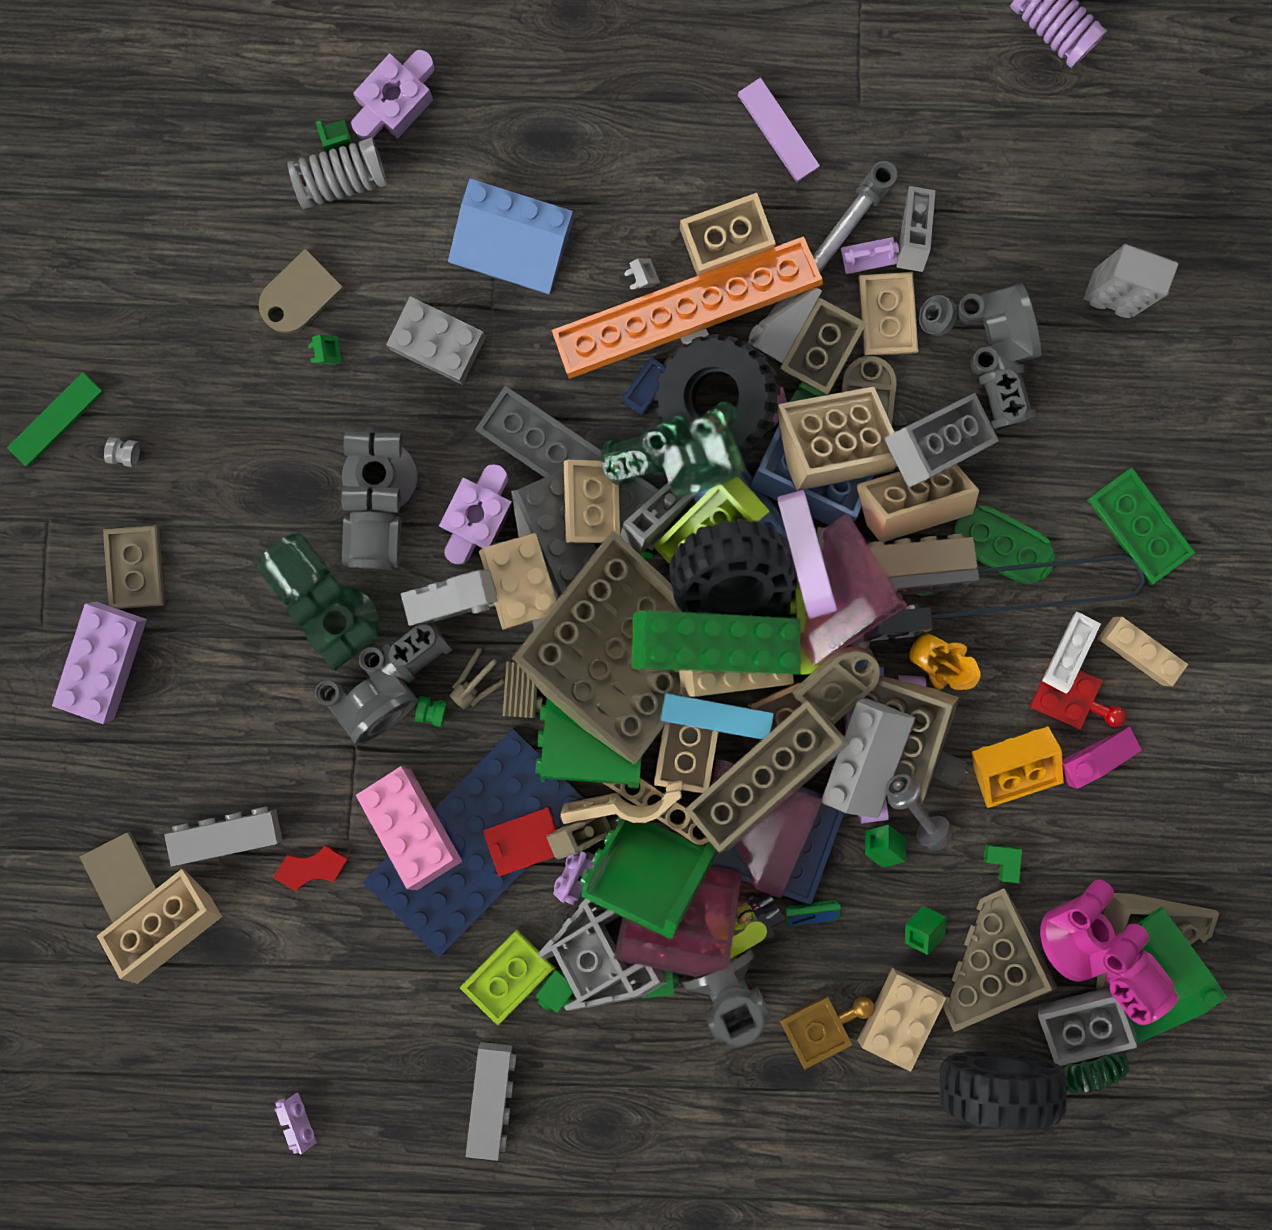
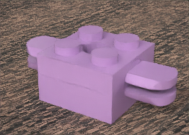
(401, 103)
(476, 514)

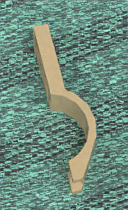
(614, 804)

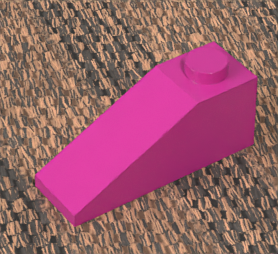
(1099, 758)

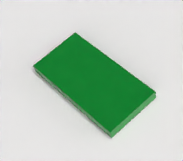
(1141, 526)

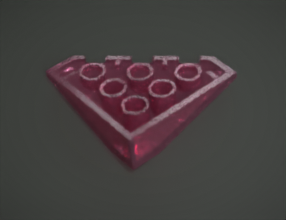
(860, 591)
(776, 841)

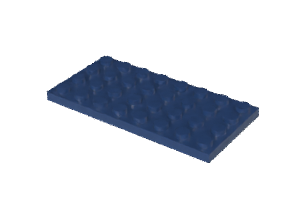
(491, 794)

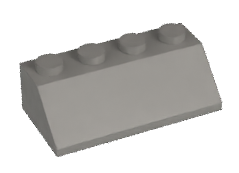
(870, 760)

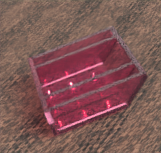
(702, 938)

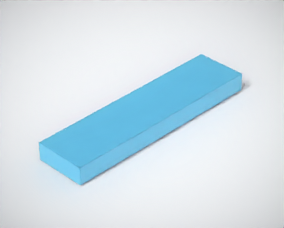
(716, 716)

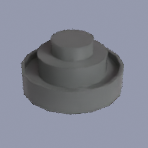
(938, 315)

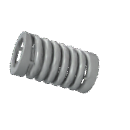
(344, 181)

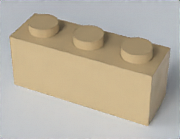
(1142, 651)

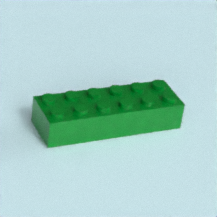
(715, 643)

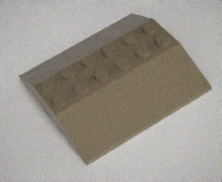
(585, 650)

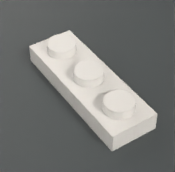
(1071, 652)

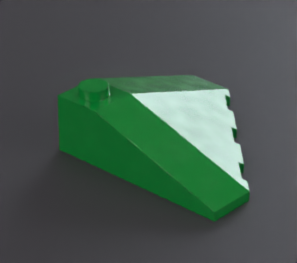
(1191, 978)

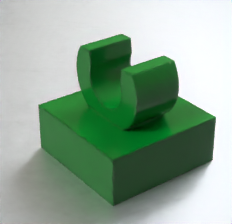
(326, 350)

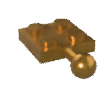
(819, 1032)

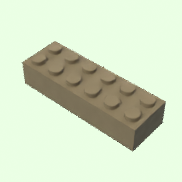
(766, 776)

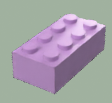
(99, 662)

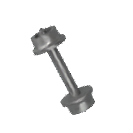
(904, 793)

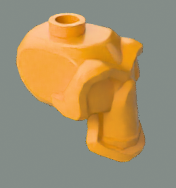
(944, 663)

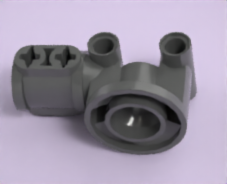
(1012, 340)
(372, 529)
(385, 696)
(736, 1010)

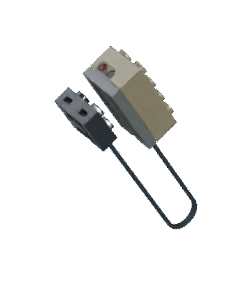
(948, 566)

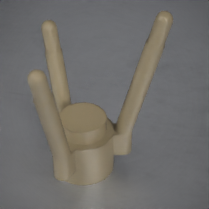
(466, 693)

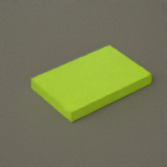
(507, 977)

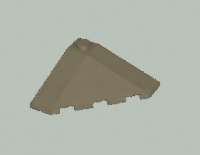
(932, 722)
(1128, 909)
(998, 966)

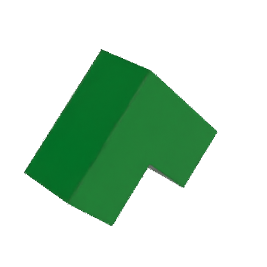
(1009, 861)

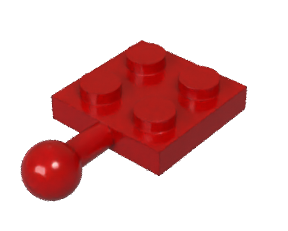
(1076, 703)

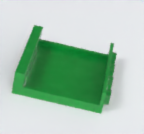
(577, 755)
(647, 875)

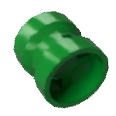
(431, 711)

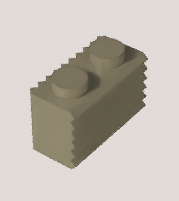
(520, 693)
(578, 836)

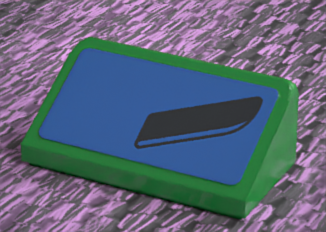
(814, 913)

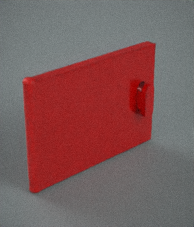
(521, 841)

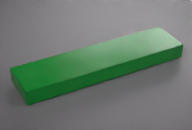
(55, 419)

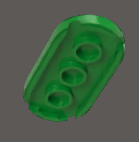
(1006, 542)

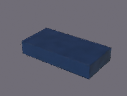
(642, 390)

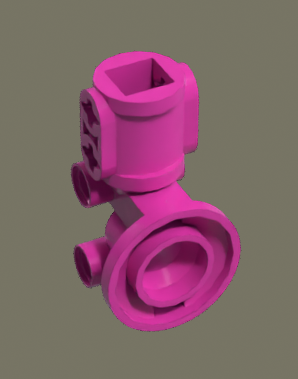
(1084, 946)

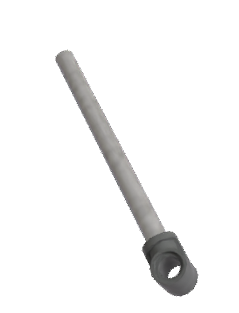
(869, 193)

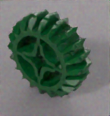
(1096, 1072)

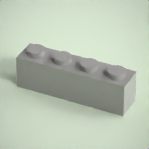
(223, 837)
(489, 1101)

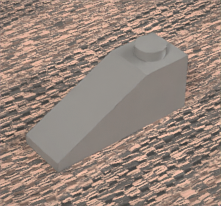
(916, 229)
(780, 329)
(653, 518)

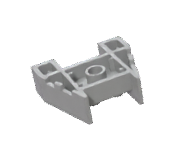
(451, 598)
(588, 961)

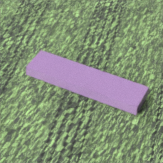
(778, 130)

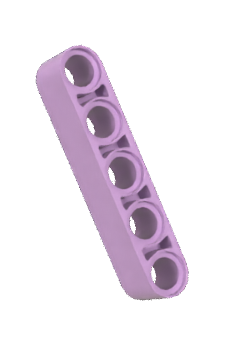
(806, 554)

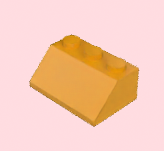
(1018, 766)

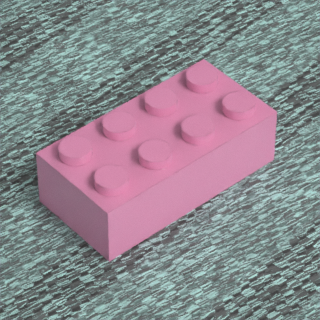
(408, 828)

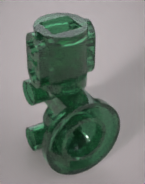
(689, 463)
(303, 581)

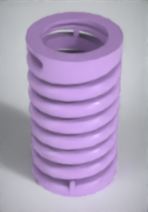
(1059, 30)

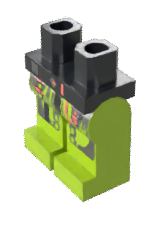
(754, 922)

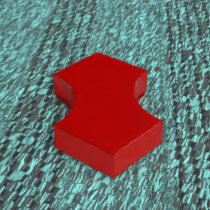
(299, 870)

